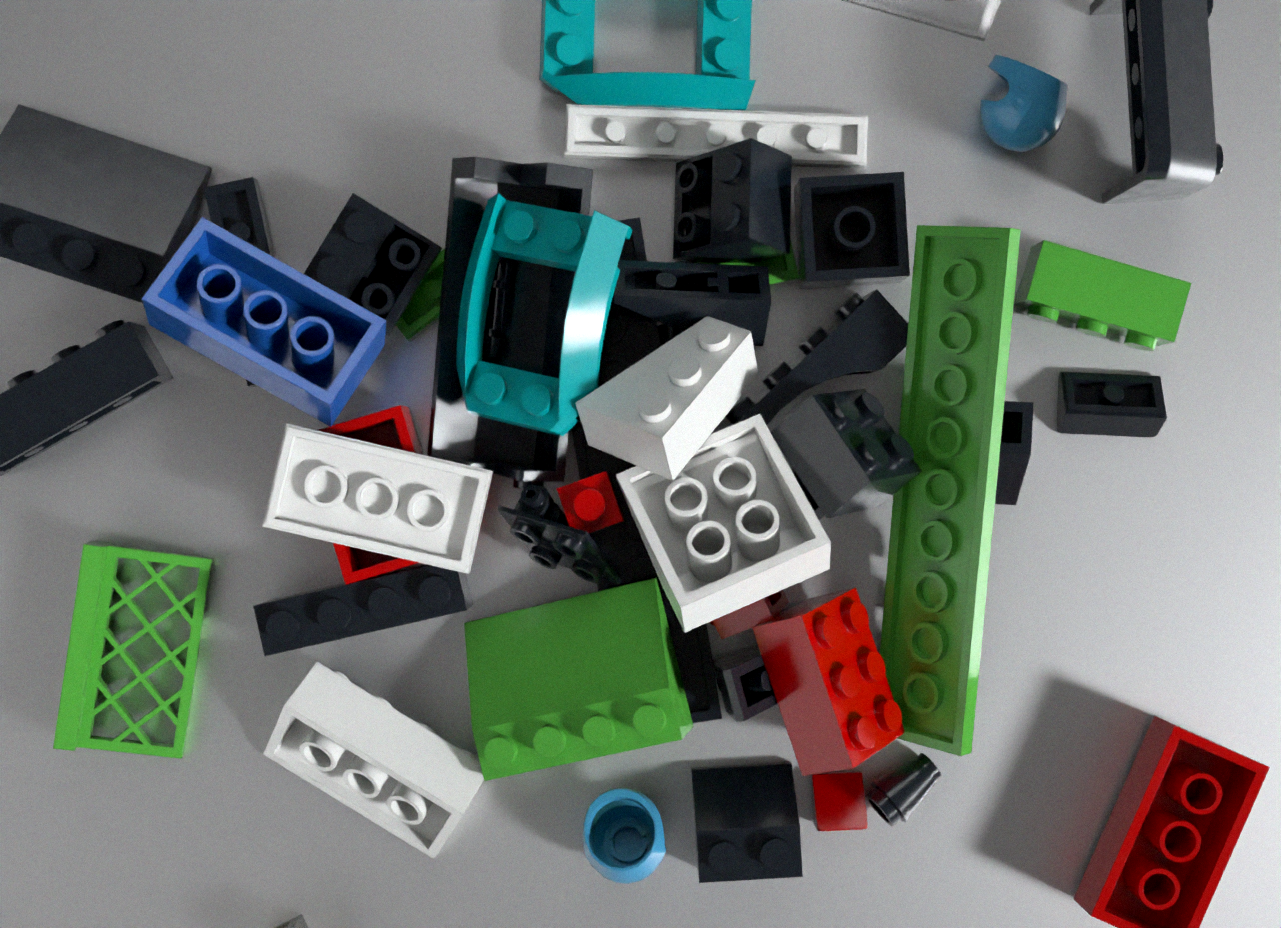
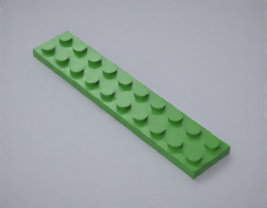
(947, 511)

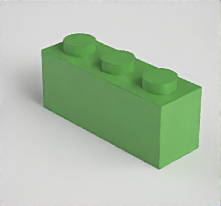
(1102, 295)

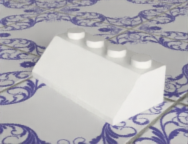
(375, 759)

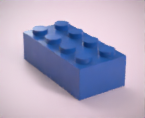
(265, 321)

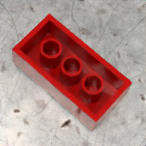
(1170, 831)

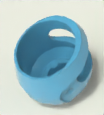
(1029, 111)
(623, 835)

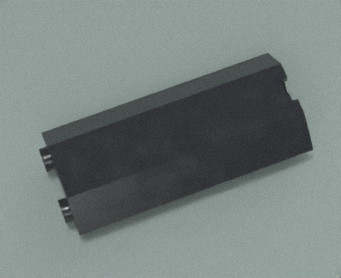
(531, 320)

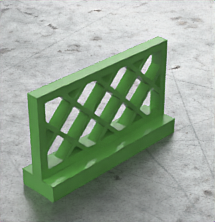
(88, 642)

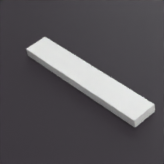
(686, 133)

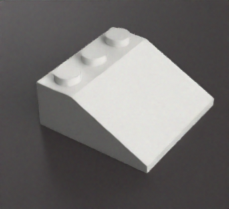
(727, 524)

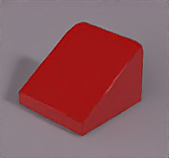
(839, 801)

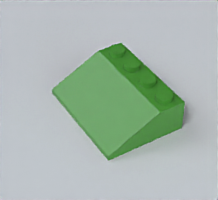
(574, 680)

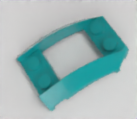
(721, 60)
(555, 240)

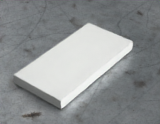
(377, 498)

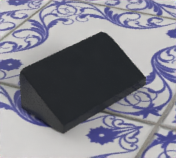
(1110, 404)

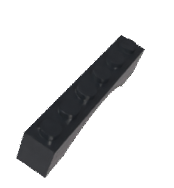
(859, 343)

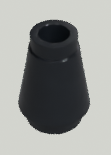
(903, 789)

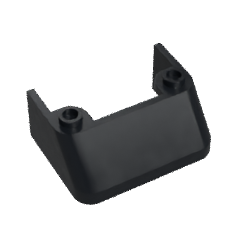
(1167, 98)

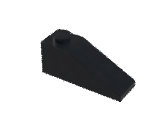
(691, 291)

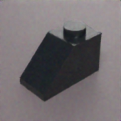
(744, 684)

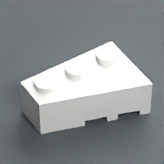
(671, 398)

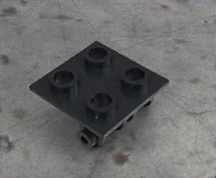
(551, 540)

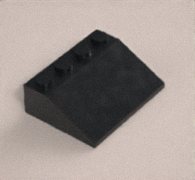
(93, 203)

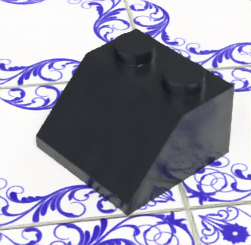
(746, 822)

